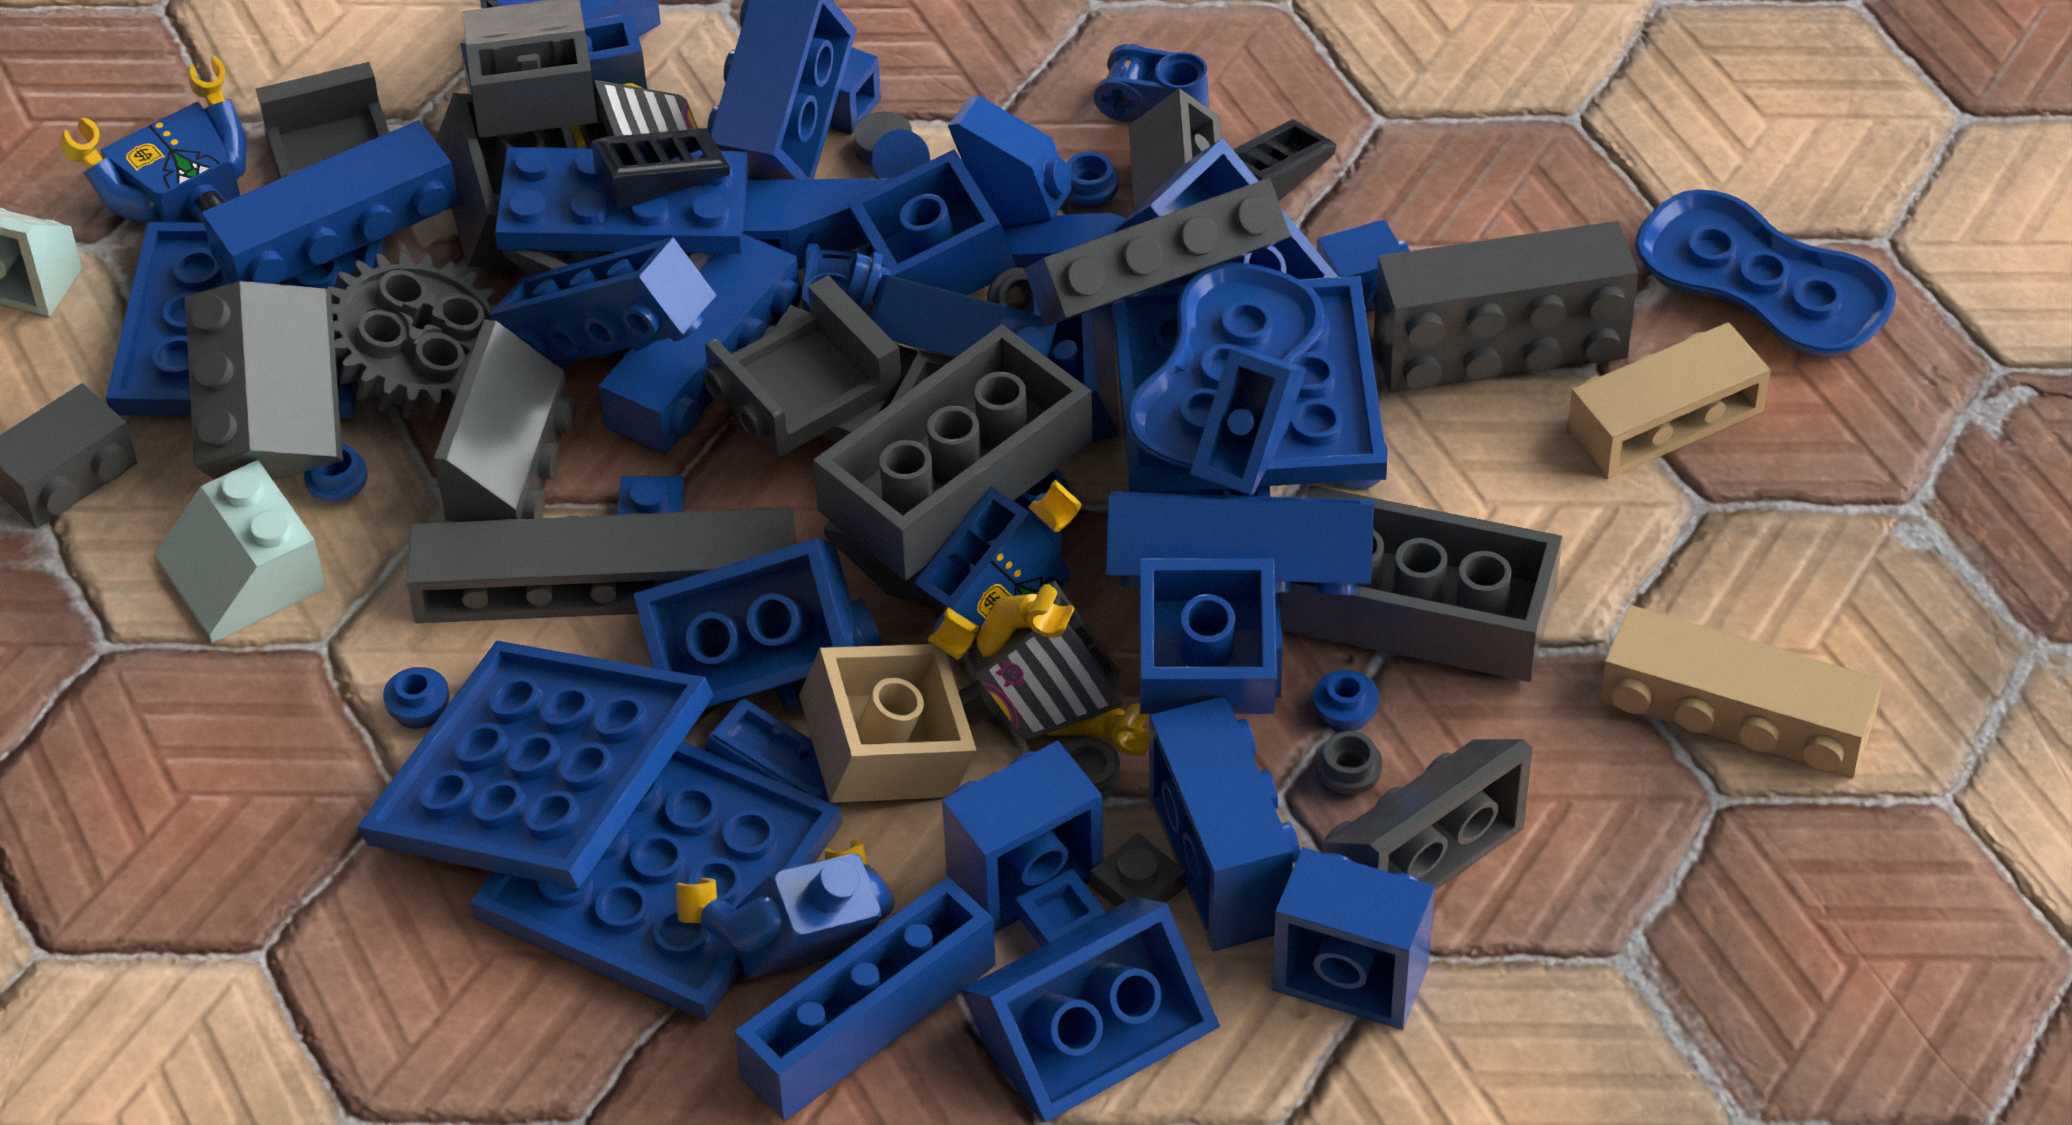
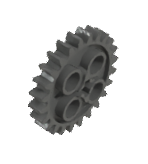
(407, 331)

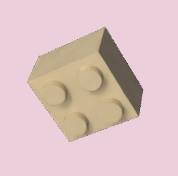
(886, 722)

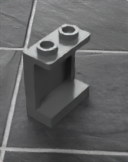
(320, 116)
(806, 372)

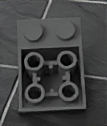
(529, 67)

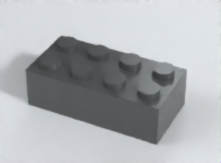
(1504, 306)
(926, 460)
(1439, 591)

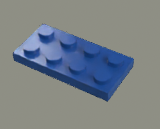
(560, 205)

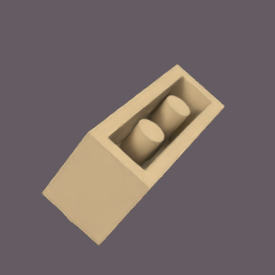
(1668, 399)

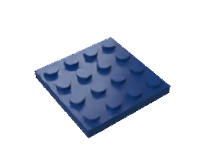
(152, 351)
(1336, 415)
(536, 763)
(691, 825)

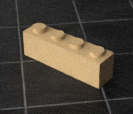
(1740, 691)

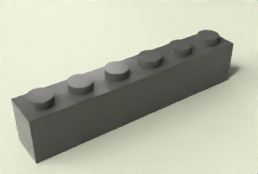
(575, 561)

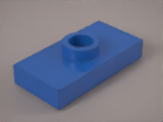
(768, 747)

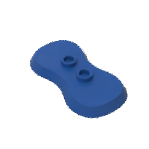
(1728, 252)
(1218, 312)

